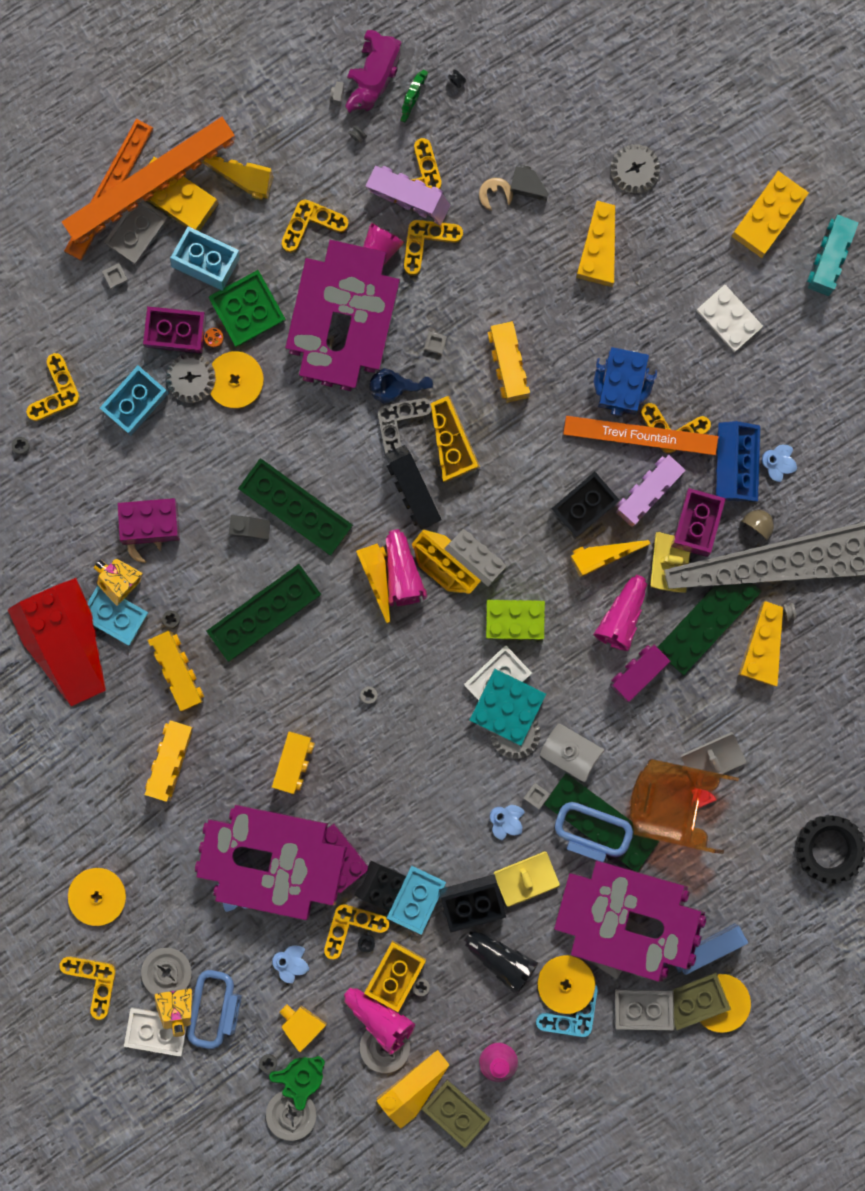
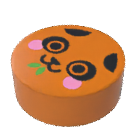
(213, 337)

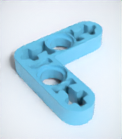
(573, 1021)

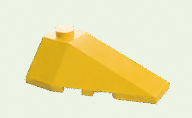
(250, 178)
(593, 558)
(375, 569)
(411, 1092)

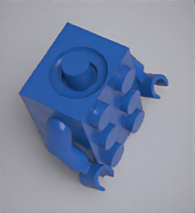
(623, 381)

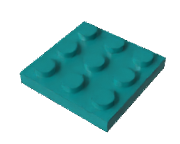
(507, 707)

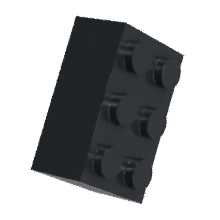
(584, 505)
(472, 903)

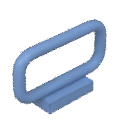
(587, 847)
(229, 1011)

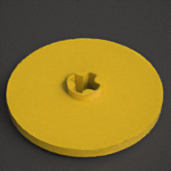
(250, 380)
(86, 885)
(579, 976)
(739, 1002)

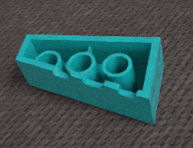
(832, 255)

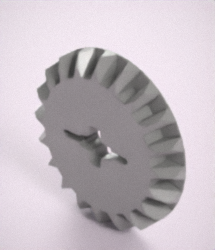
(632, 181)
(199, 387)
(513, 750)
(166, 958)
(379, 1060)
(282, 1125)

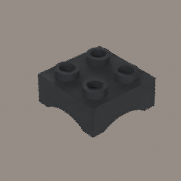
(380, 886)

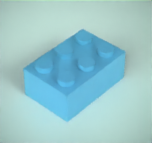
(205, 258)
(134, 400)

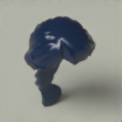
(389, 385)

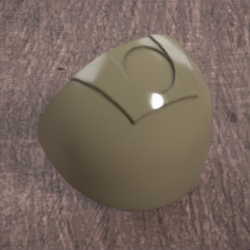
(760, 521)

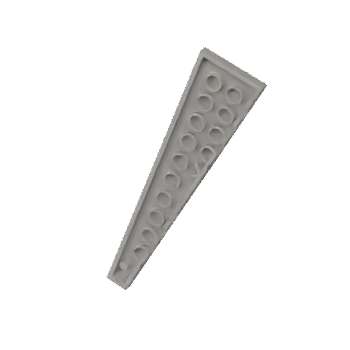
(813, 556)

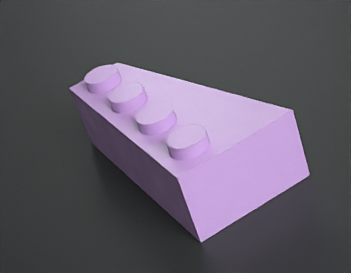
(408, 193)
(649, 492)

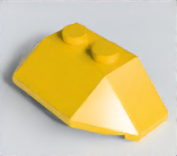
(441, 565)

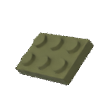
(699, 1001)
(456, 1113)

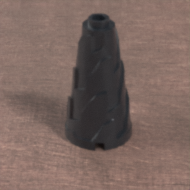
(509, 966)

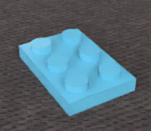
(118, 621)
(416, 900)

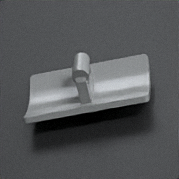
(571, 752)
(716, 756)

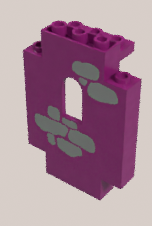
(349, 285)
(300, 865)
(599, 911)

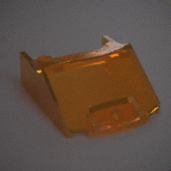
(668, 801)

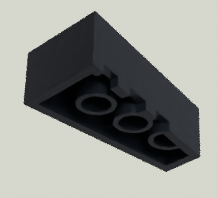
(413, 487)

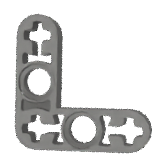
(392, 421)

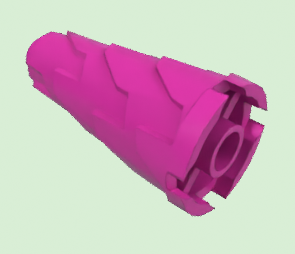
(403, 577)
(620, 621)
(381, 1021)

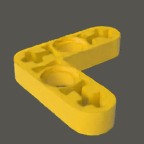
(418, 152)
(311, 216)
(420, 237)
(63, 391)
(686, 427)
(344, 923)
(101, 980)

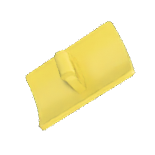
(665, 558)
(526, 879)

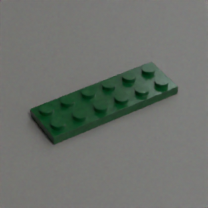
(295, 507)
(263, 612)
(706, 623)
(598, 830)

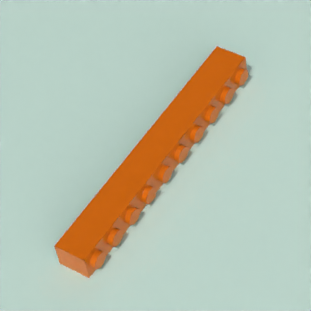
(148, 180)

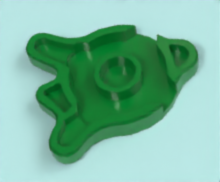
(413, 94)
(301, 1079)

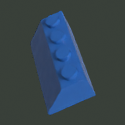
(738, 461)

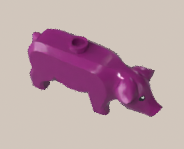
(377, 71)

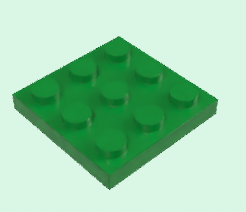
(247, 308)

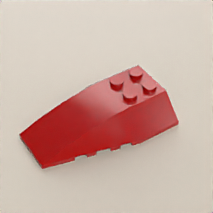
(62, 639)

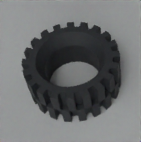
(854, 856)

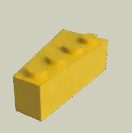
(599, 249)
(509, 362)
(452, 441)
(763, 649)
(176, 670)
(169, 761)

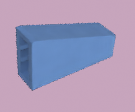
(717, 946)

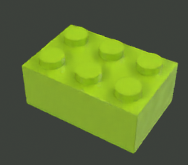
(515, 619)

